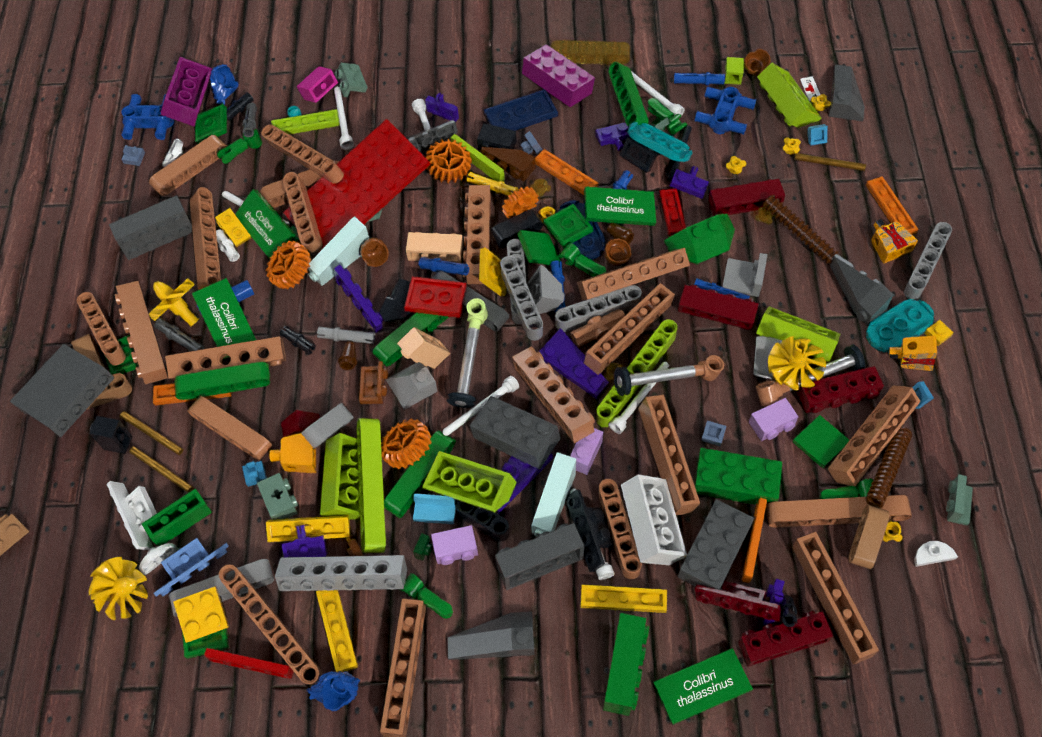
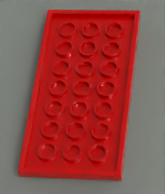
(371, 179)

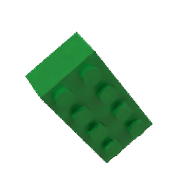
(737, 477)
(626, 659)

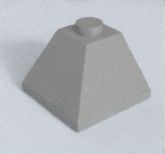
(545, 290)
(412, 385)

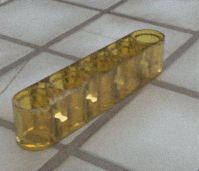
(593, 51)

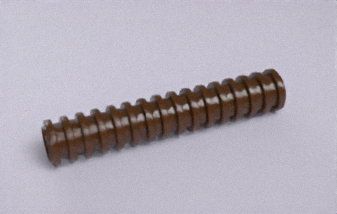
(799, 228)
(889, 468)

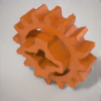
(520, 202)

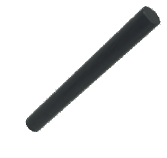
(675, 165)

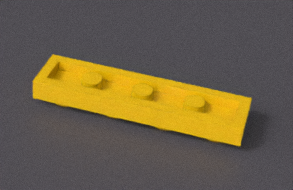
(329, 526)
(624, 598)
(337, 630)

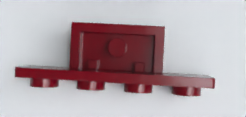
(739, 598)

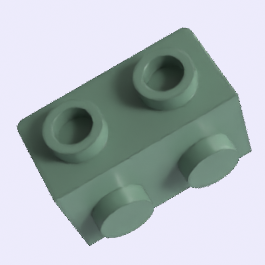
(350, 78)
(959, 501)

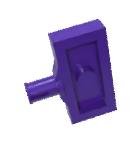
(441, 108)
(613, 135)
(689, 182)
(305, 546)
(775, 596)

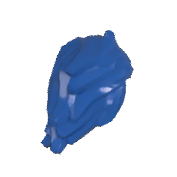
(222, 83)
(334, 689)

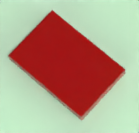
(435, 297)

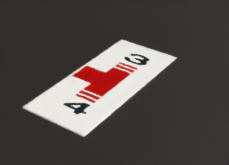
(810, 87)

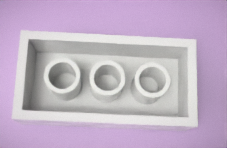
(653, 520)

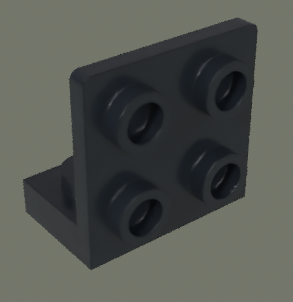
(639, 154)

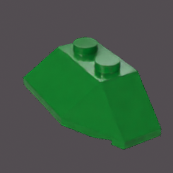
(704, 238)

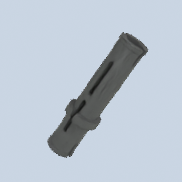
(249, 122)
(173, 332)

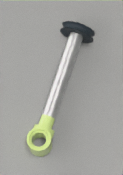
(461, 397)

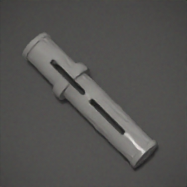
(346, 335)

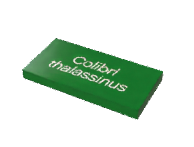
(619, 206)
(263, 223)
(223, 314)
(702, 686)

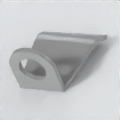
(762, 351)

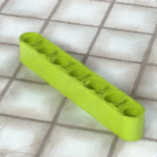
(639, 364)
(370, 486)

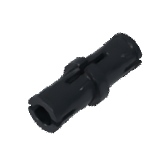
(239, 105)
(297, 340)
(788, 611)

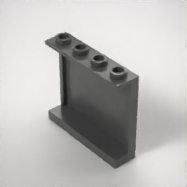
(62, 389)

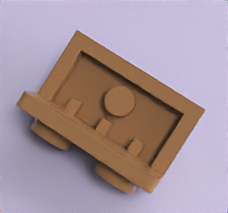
(10, 531)

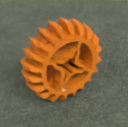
(458, 156)
(288, 265)
(405, 443)

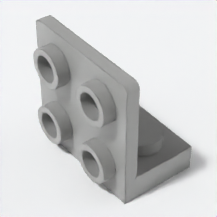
(745, 276)

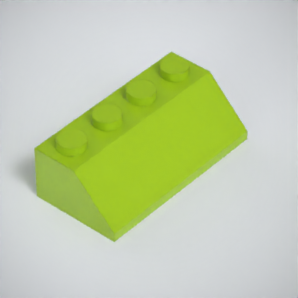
(788, 96)
(784, 325)
(340, 478)
(469, 482)

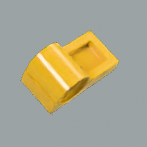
(232, 227)

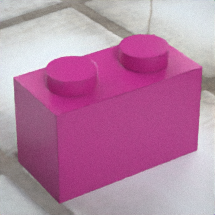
(317, 84)

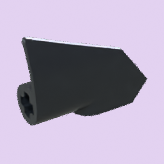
(394, 304)

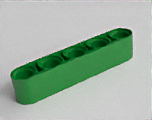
(627, 94)
(389, 350)
(222, 380)
(411, 482)

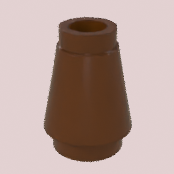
(621, 232)
(348, 356)

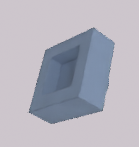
(713, 433)

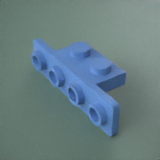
(185, 561)

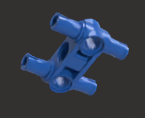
(144, 117)
(721, 120)

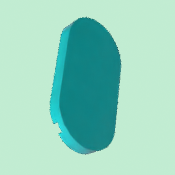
(660, 142)
(904, 320)

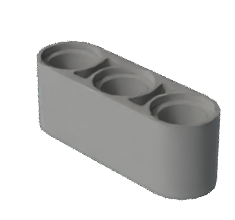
(327, 425)

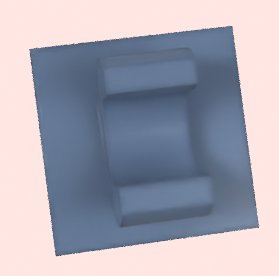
(531, 144)
(133, 155)

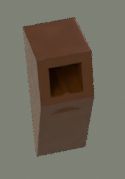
(512, 161)

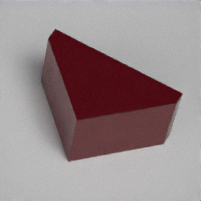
(298, 422)

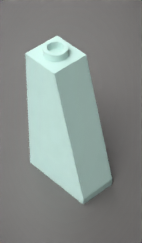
(339, 251)
(554, 494)

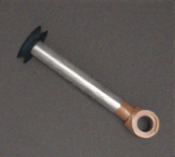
(707, 369)
(771, 391)

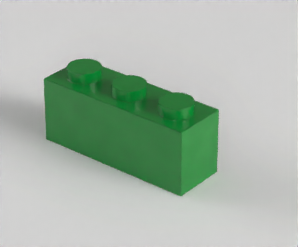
(176, 518)

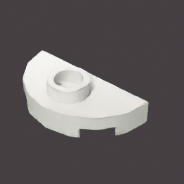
(174, 152)
(934, 552)
(156, 556)

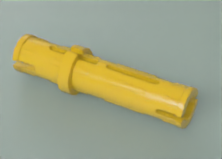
(500, 187)

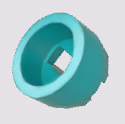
(293, 111)

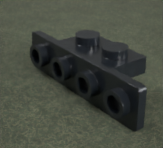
(592, 529)

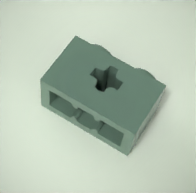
(270, 490)

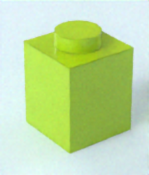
(734, 70)

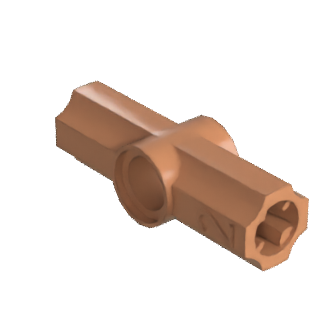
(596, 328)

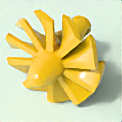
(172, 300)
(790, 359)
(114, 583)

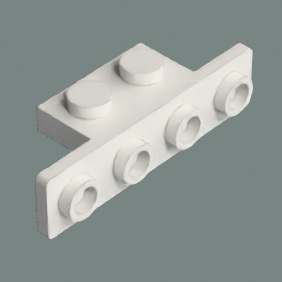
(134, 510)

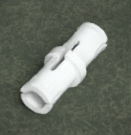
(227, 246)

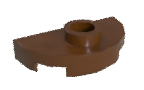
(354, 549)

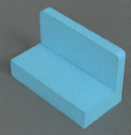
(434, 509)

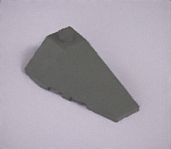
(845, 95)
(428, 137)
(866, 296)
(500, 637)

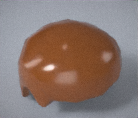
(756, 61)
(374, 252)
(617, 252)

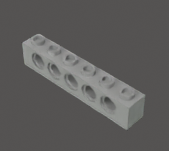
(341, 573)

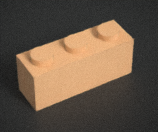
(434, 245)
(423, 348)

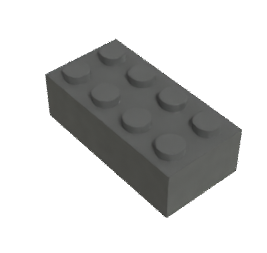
(151, 227)
(515, 432)
(716, 546)
(539, 556)

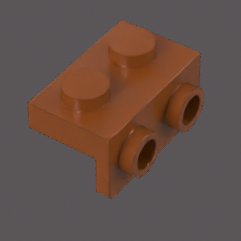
(372, 384)

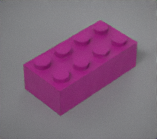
(558, 75)
(186, 91)

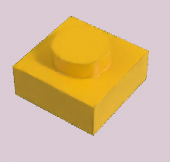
(939, 330)

